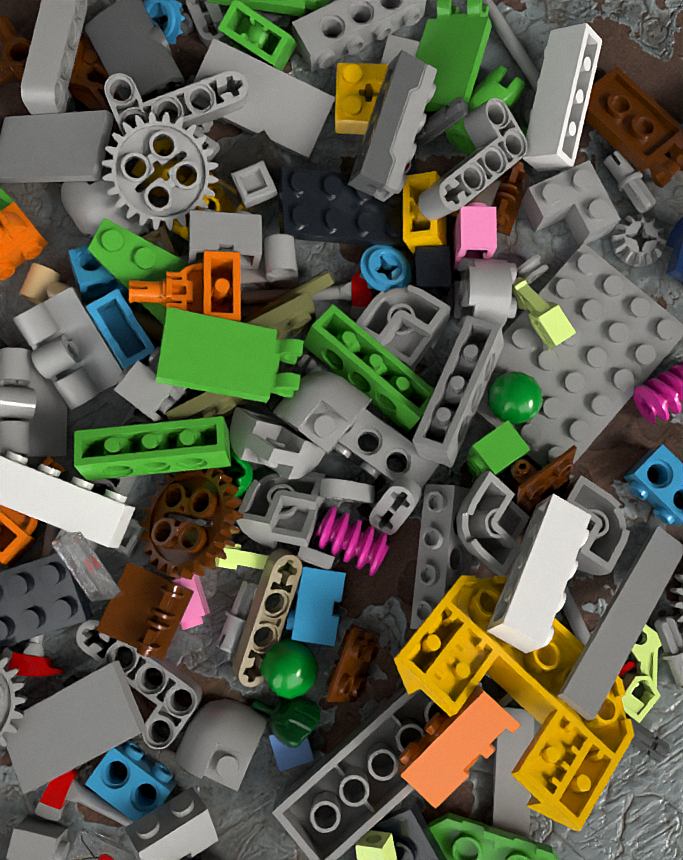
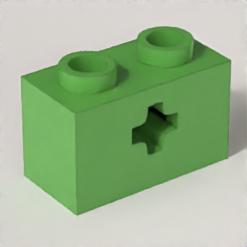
(257, 35)
(496, 451)

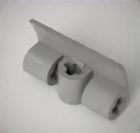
(69, 348)
(30, 408)

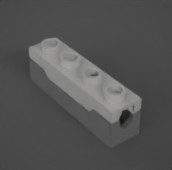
(393, 127)

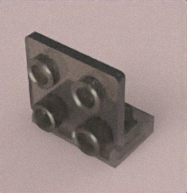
(245, 154)

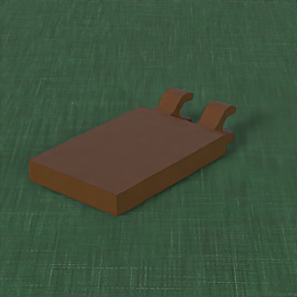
(636, 126)

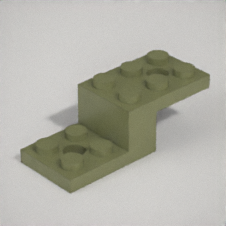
(288, 319)

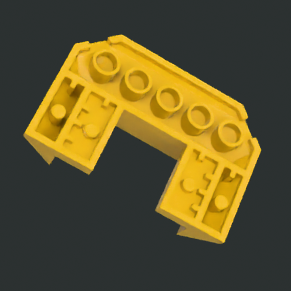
(568, 755)

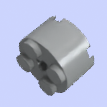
(485, 290)

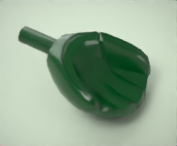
(291, 719)

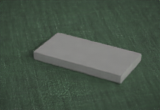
(275, 102)
(54, 147)
(74, 727)

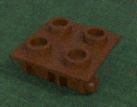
(505, 195)
(533, 486)
(145, 611)
(348, 679)

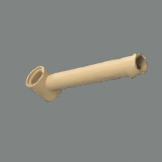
(45, 283)

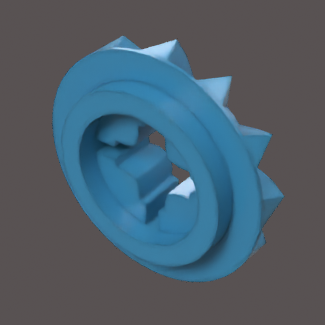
(171, 8)
(390, 260)

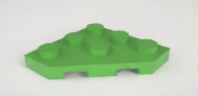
(472, 840)

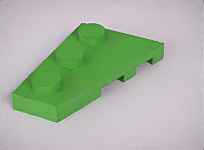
(134, 258)

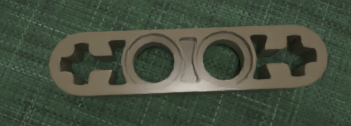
(263, 617)

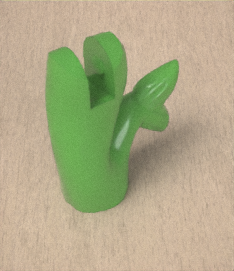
(486, 90)

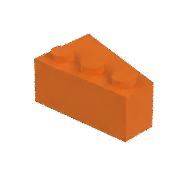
(453, 745)

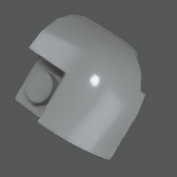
(90, 203)
(405, 322)
(323, 408)
(270, 443)
(282, 509)
(491, 523)
(606, 526)
(221, 741)

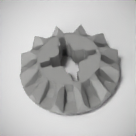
(628, 249)

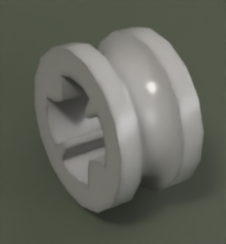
(532, 269)

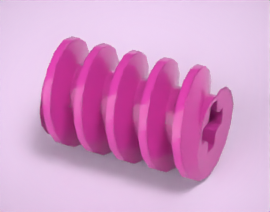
(661, 395)
(352, 540)

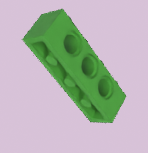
(369, 367)
(152, 448)

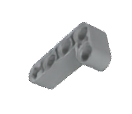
(53, 57)
(179, 100)
(498, 148)
(277, 265)
(136, 674)

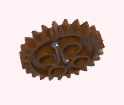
(184, 546)

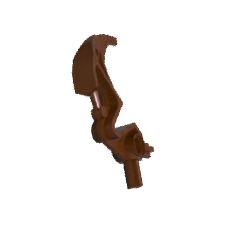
(87, 60)

